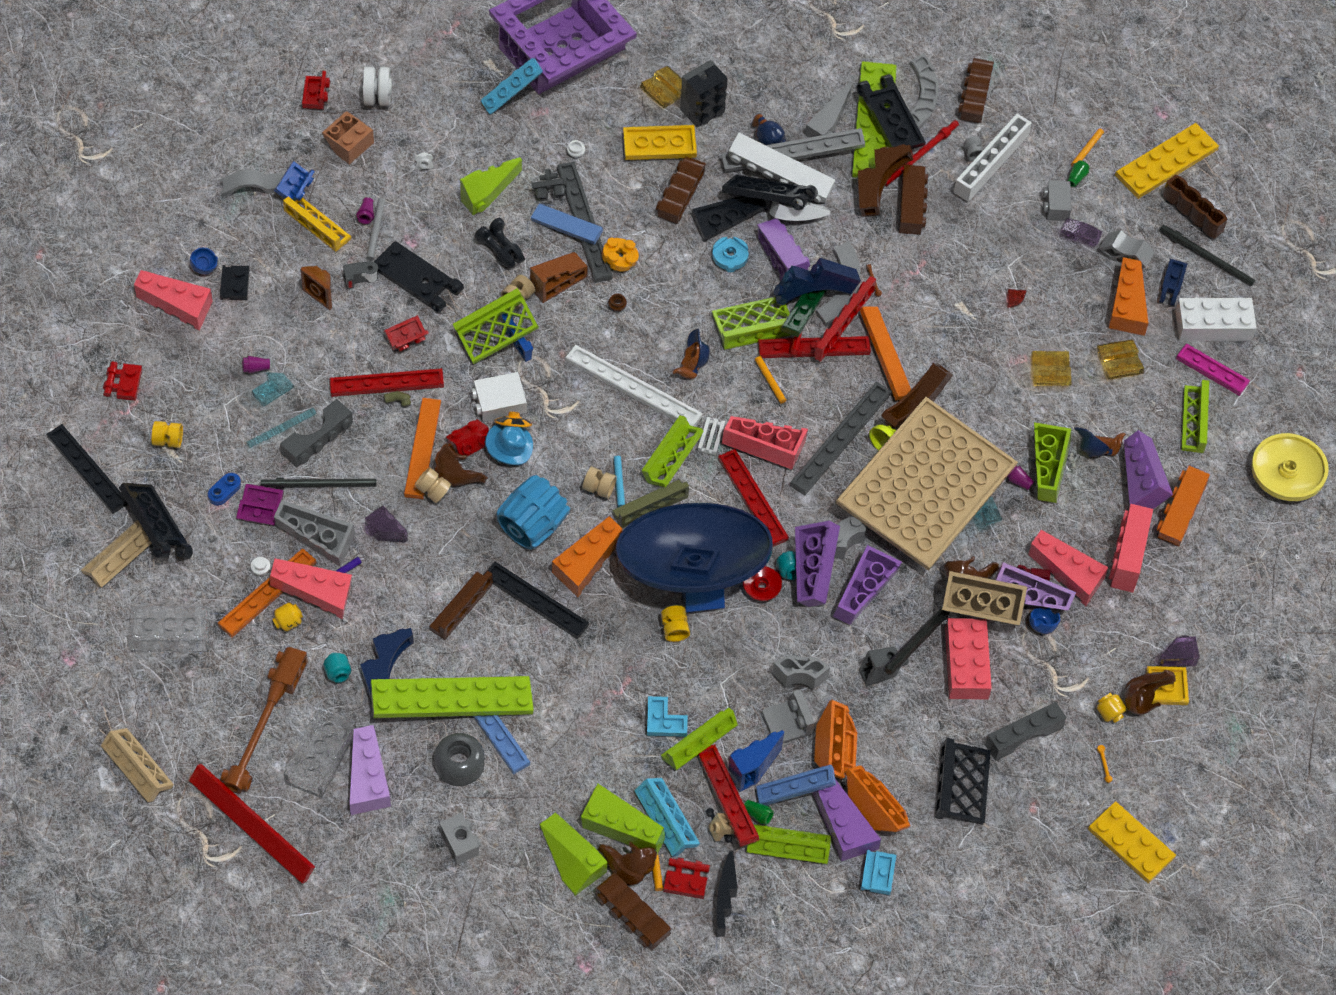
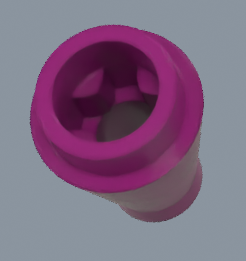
(366, 212)
(255, 364)
(1020, 478)

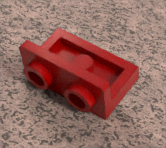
(315, 91)
(406, 333)
(469, 438)

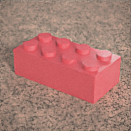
(1130, 547)
(968, 658)

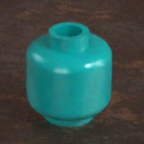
(787, 565)
(337, 667)

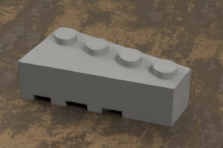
(318, 531)

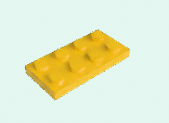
(659, 142)
(1132, 842)

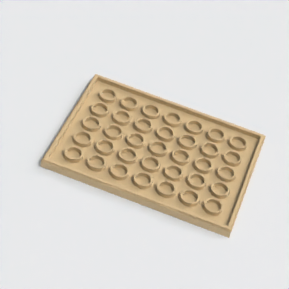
(926, 483)

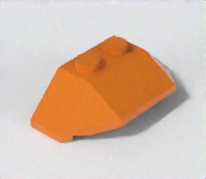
(836, 739)
(875, 801)

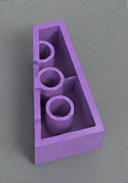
(780, 247)
(814, 561)
(869, 578)
(845, 823)

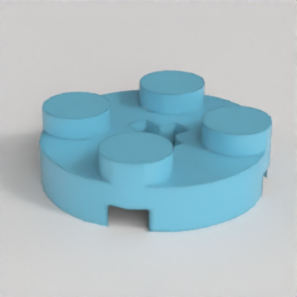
(728, 262)

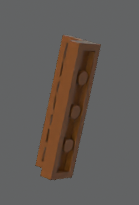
(461, 604)

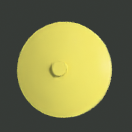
(1289, 467)

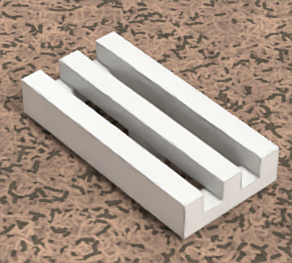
(714, 423)

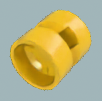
(167, 434)
(675, 623)

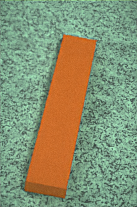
(885, 351)
(422, 445)
(258, 600)

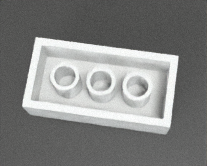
(1215, 319)

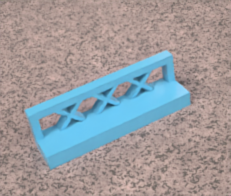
(655, 805)

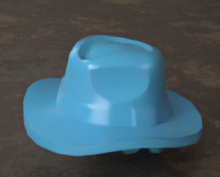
(509, 444)

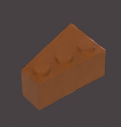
(557, 275)

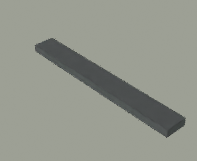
(581, 209)
(840, 438)

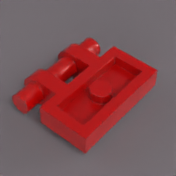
(128, 383)
(683, 883)

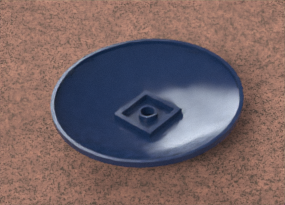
(694, 547)

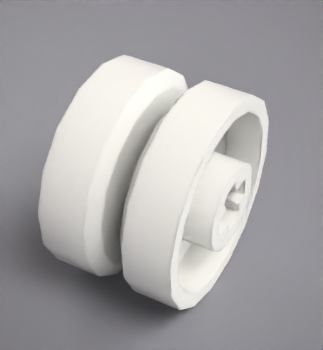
(377, 86)

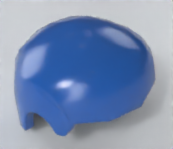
(203, 261)
(1044, 620)

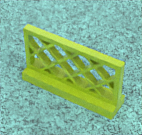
(493, 311)
(748, 335)

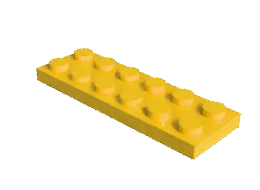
(1166, 160)

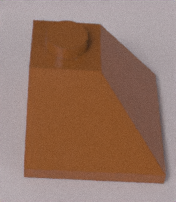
(317, 285)

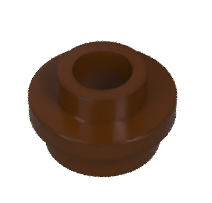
(617, 298)

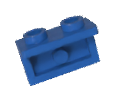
(294, 182)

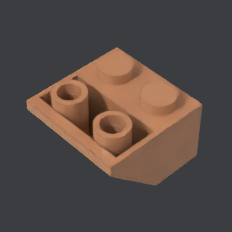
(348, 137)

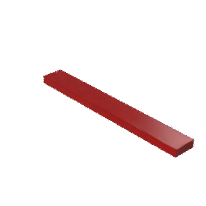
(252, 823)

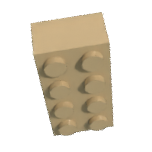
(984, 598)

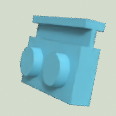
(878, 872)

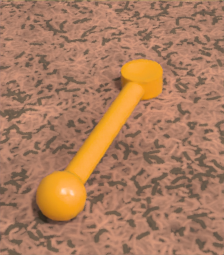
(1101, 749)

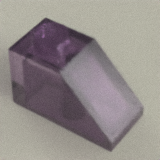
(385, 526)
(1180, 653)

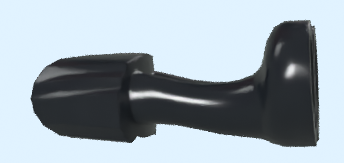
(506, 255)

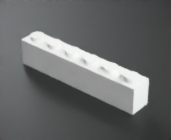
(992, 157)
(779, 166)

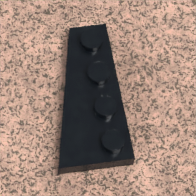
(725, 214)

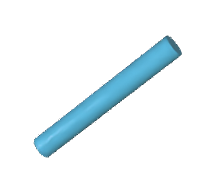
(619, 482)

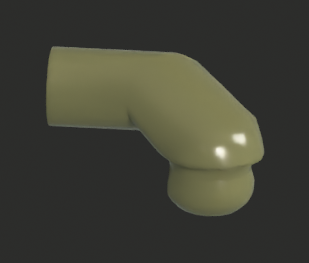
(397, 396)

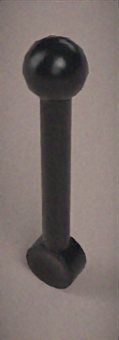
(710, 813)

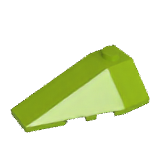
(482, 188)
(574, 856)

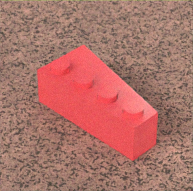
(175, 297)
(765, 441)
(1068, 565)
(312, 584)

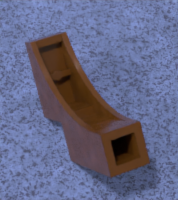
(872, 181)
(929, 386)

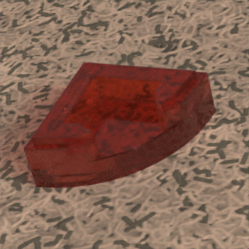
(1015, 297)

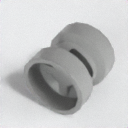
(973, 147)

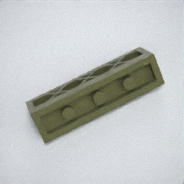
(657, 499)

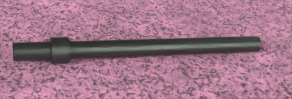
(1177, 237)
(280, 482)

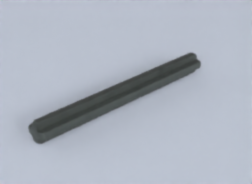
(915, 641)

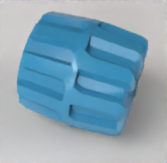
(532, 512)

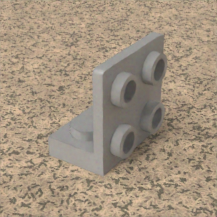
(791, 717)

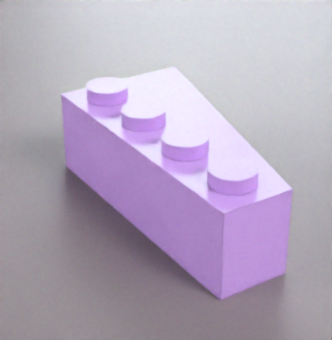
(1039, 591)
(368, 779)

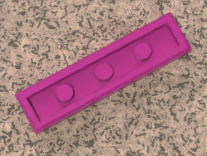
(1212, 369)

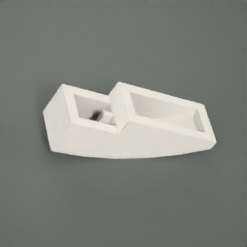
(787, 212)

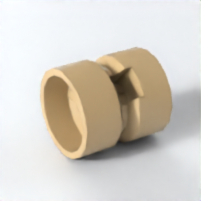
(523, 284)
(599, 482)
(433, 485)

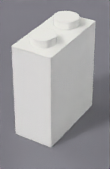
(499, 396)

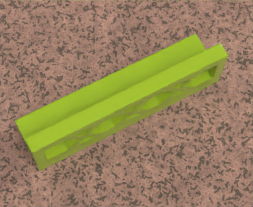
(1202, 417)
(667, 452)
(700, 739)
(791, 844)

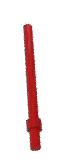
(944, 133)

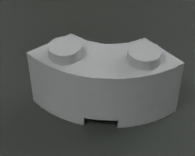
(1119, 245)
(850, 533)
(801, 670)

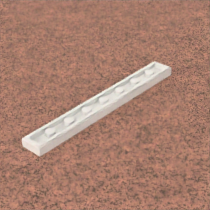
(631, 385)

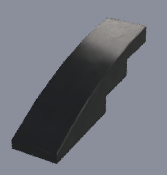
(727, 889)

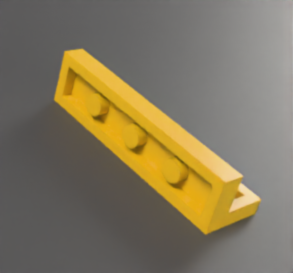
(316, 226)

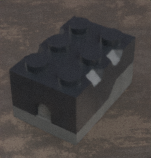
(703, 93)

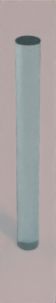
(280, 428)

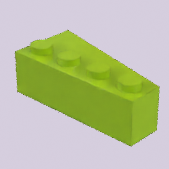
(1051, 453)
(620, 821)

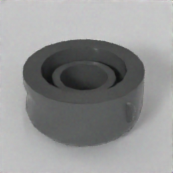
(459, 772)

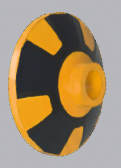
(513, 419)

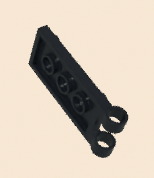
(894, 122)
(769, 190)
(410, 270)
(155, 520)

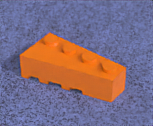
(1129, 303)
(1183, 506)
(585, 557)

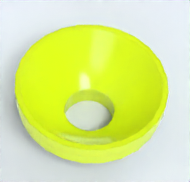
(880, 435)

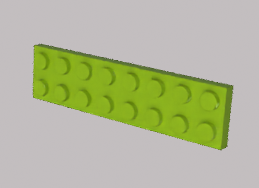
(872, 135)
(451, 697)

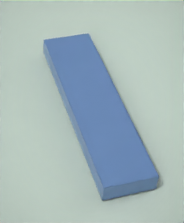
(566, 224)
(503, 742)
(796, 785)

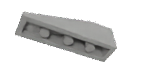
(828, 117)

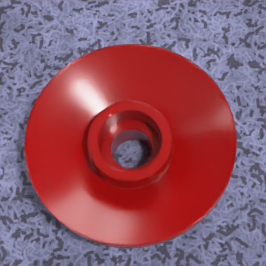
(767, 577)

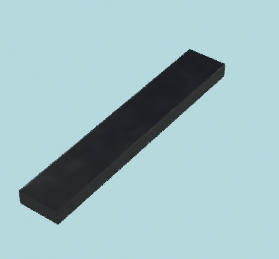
(87, 468)
(537, 601)

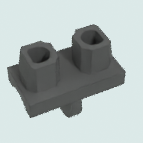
(557, 185)

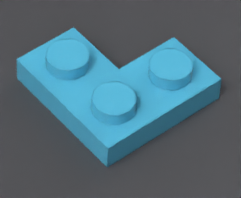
(661, 723)

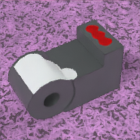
(360, 273)

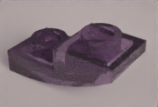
(1077, 229)

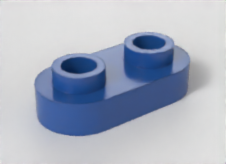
(226, 489)

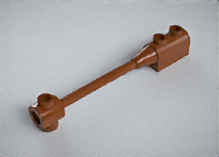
(283, 679)

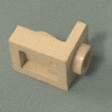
(719, 826)

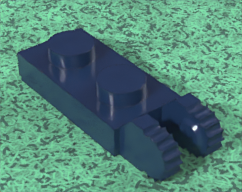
(1173, 280)

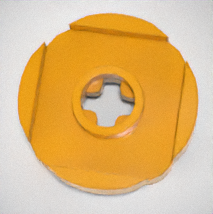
(618, 245)

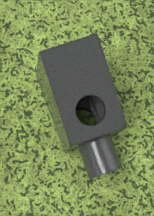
(873, 665)

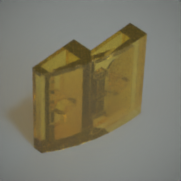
(663, 87)
(1120, 359)
(1051, 368)

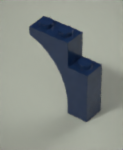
(823, 276)
(387, 650)

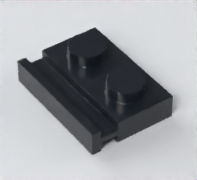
(235, 282)

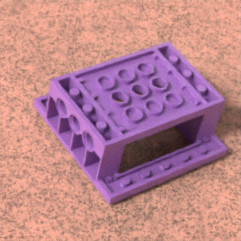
(594, 21)

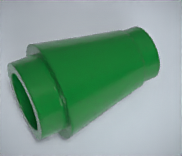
(1078, 173)
(761, 813)

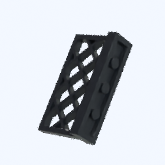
(946, 777)

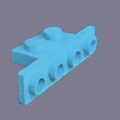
(511, 86)

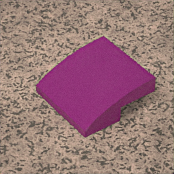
(259, 504)

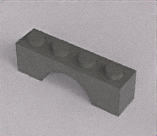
(300, 448)
(1013, 735)

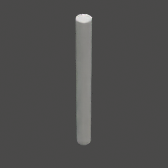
(375, 229)

